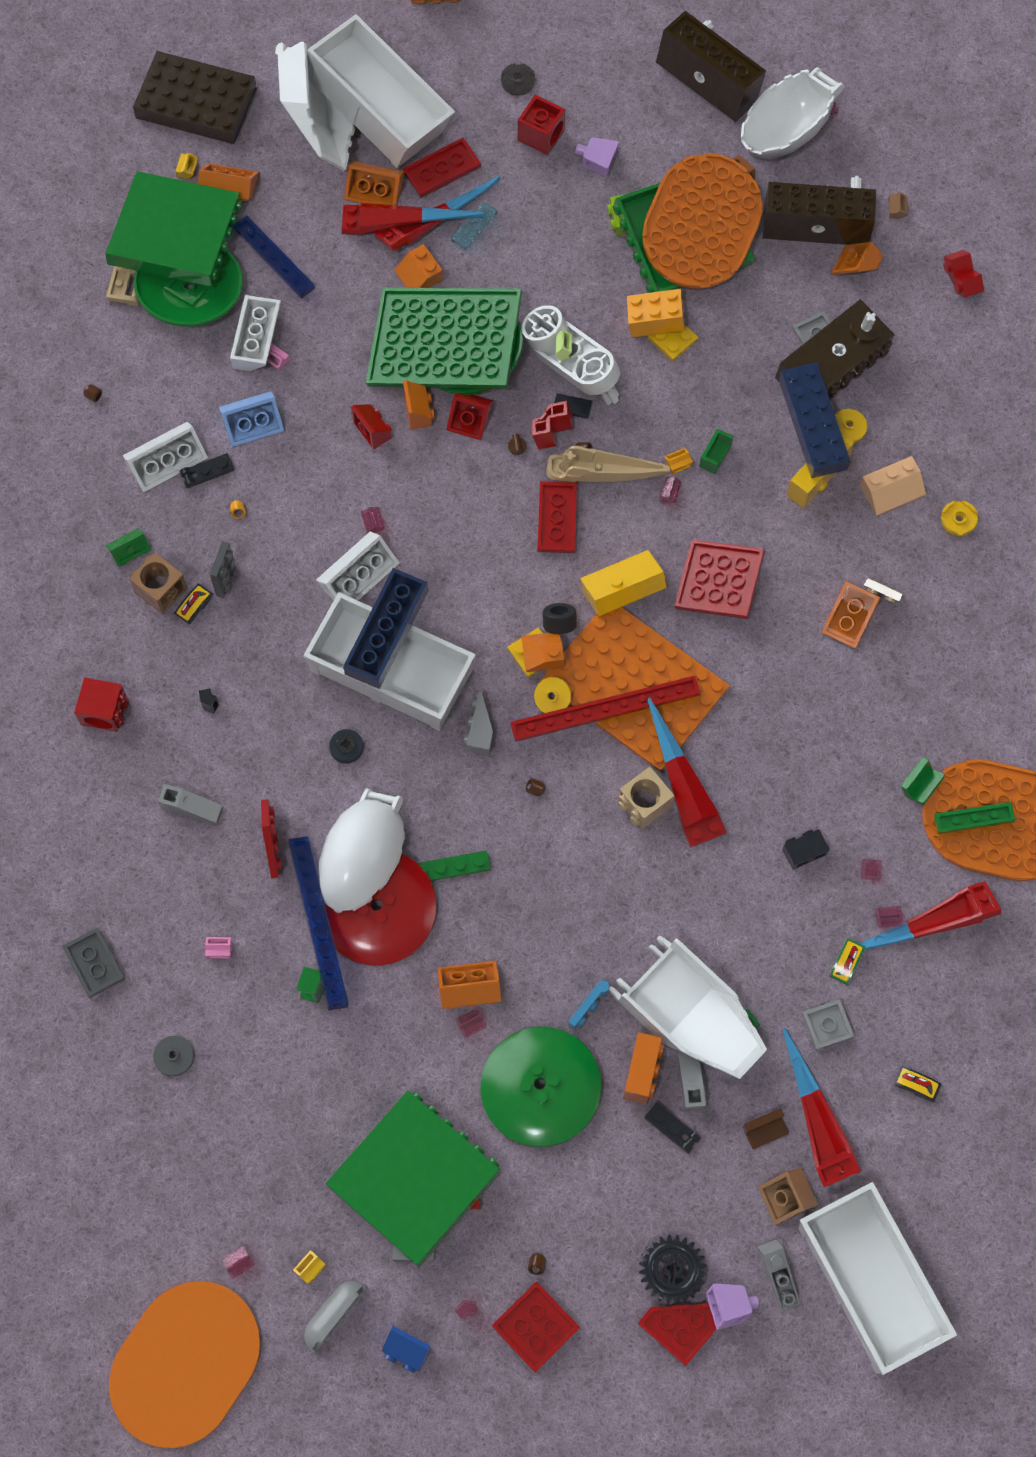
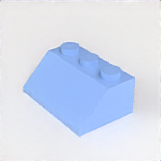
(251, 418)

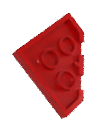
(270, 838)
(680, 1328)

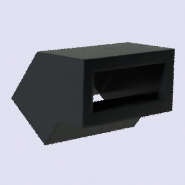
(208, 700)

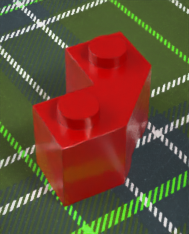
(961, 272)
(554, 419)

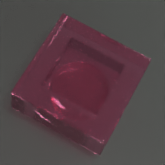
(871, 869)

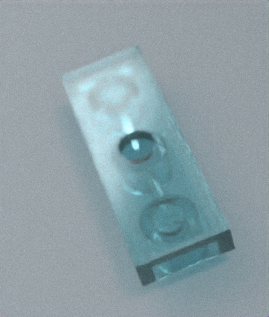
(467, 233)

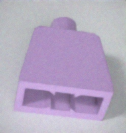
(598, 155)
(730, 1304)

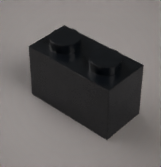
(805, 849)

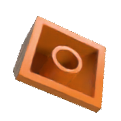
(858, 258)
(542, 652)

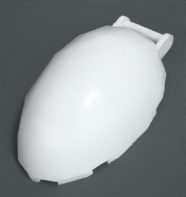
(789, 114)
(361, 851)

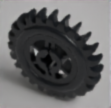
(669, 1289)

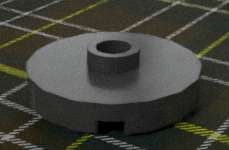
(180, 1063)

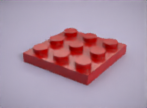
(535, 1327)

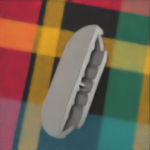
(332, 1313)

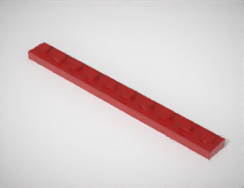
(604, 708)

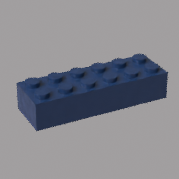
(814, 420)
(386, 628)

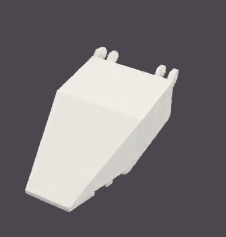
(311, 110)
(692, 1011)

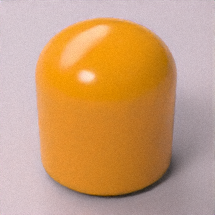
(237, 505)

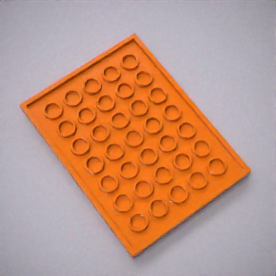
(626, 655)

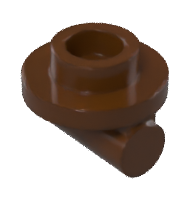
(517, 445)

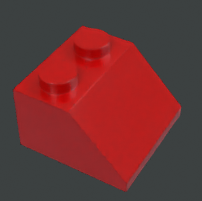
(469, 415)
(371, 425)

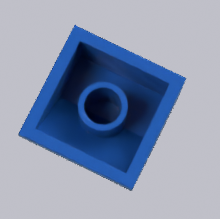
(405, 1349)

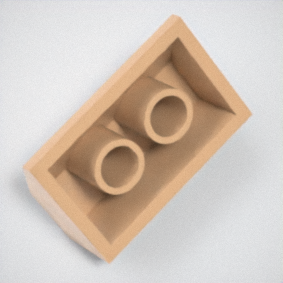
(893, 485)

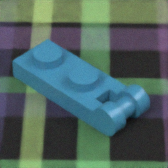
(589, 1004)

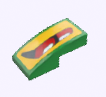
(847, 961)

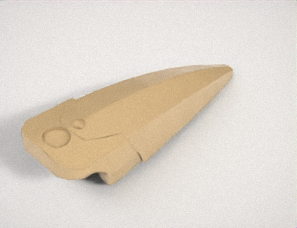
(600, 466)

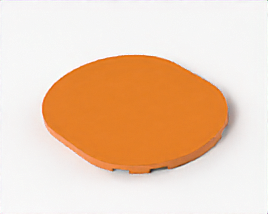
(702, 221)
(994, 850)
(184, 1364)

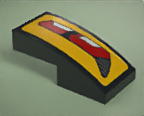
(193, 603)
(918, 1084)

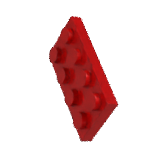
(441, 167)
(557, 517)

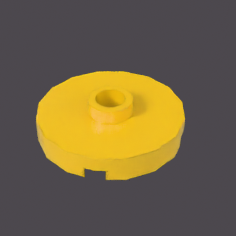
(859, 424)
(963, 510)
(562, 694)

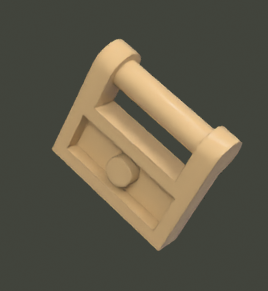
(119, 286)

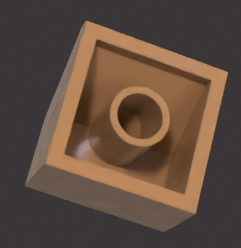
(787, 1195)

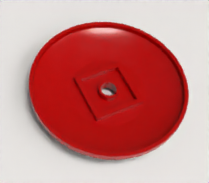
(396, 928)

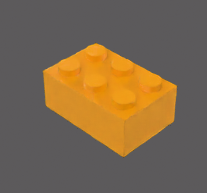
(655, 313)

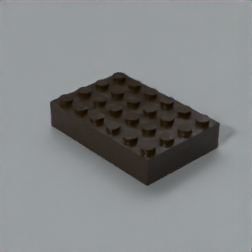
(195, 97)

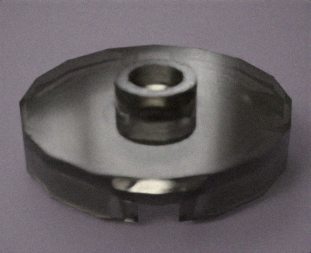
(516, 72)

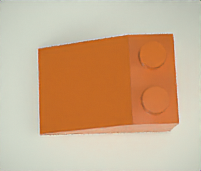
(851, 614)

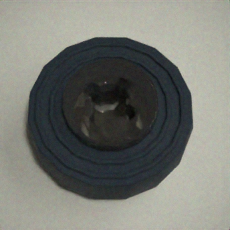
(346, 753)

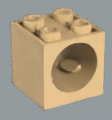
(650, 782)

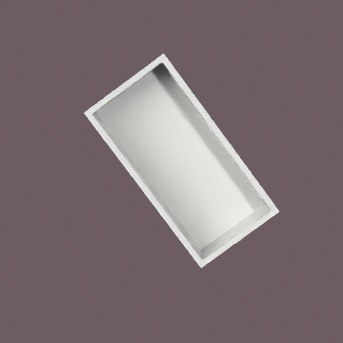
(377, 90)
(422, 678)
(876, 1279)

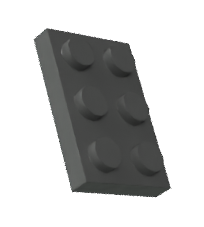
(223, 569)
(93, 962)

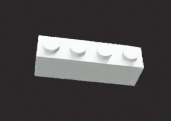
(254, 333)
(165, 456)
(359, 568)

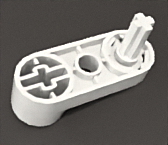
(588, 362)

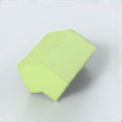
(561, 338)

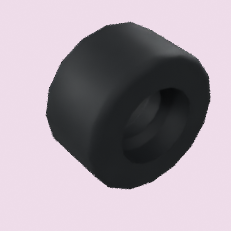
(559, 618)

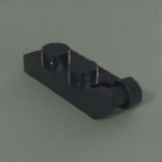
(207, 470)
(671, 1127)

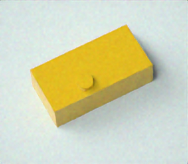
(804, 488)
(623, 583)

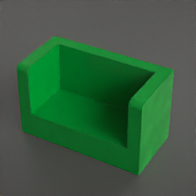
(716, 451)
(310, 985)

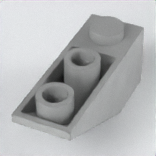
(481, 733)
(189, 804)
(691, 1083)
(779, 1274)

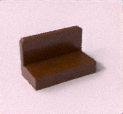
(765, 1129)

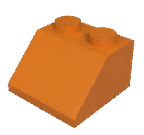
(419, 269)
(417, 405)

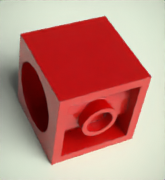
(541, 124)
(101, 704)

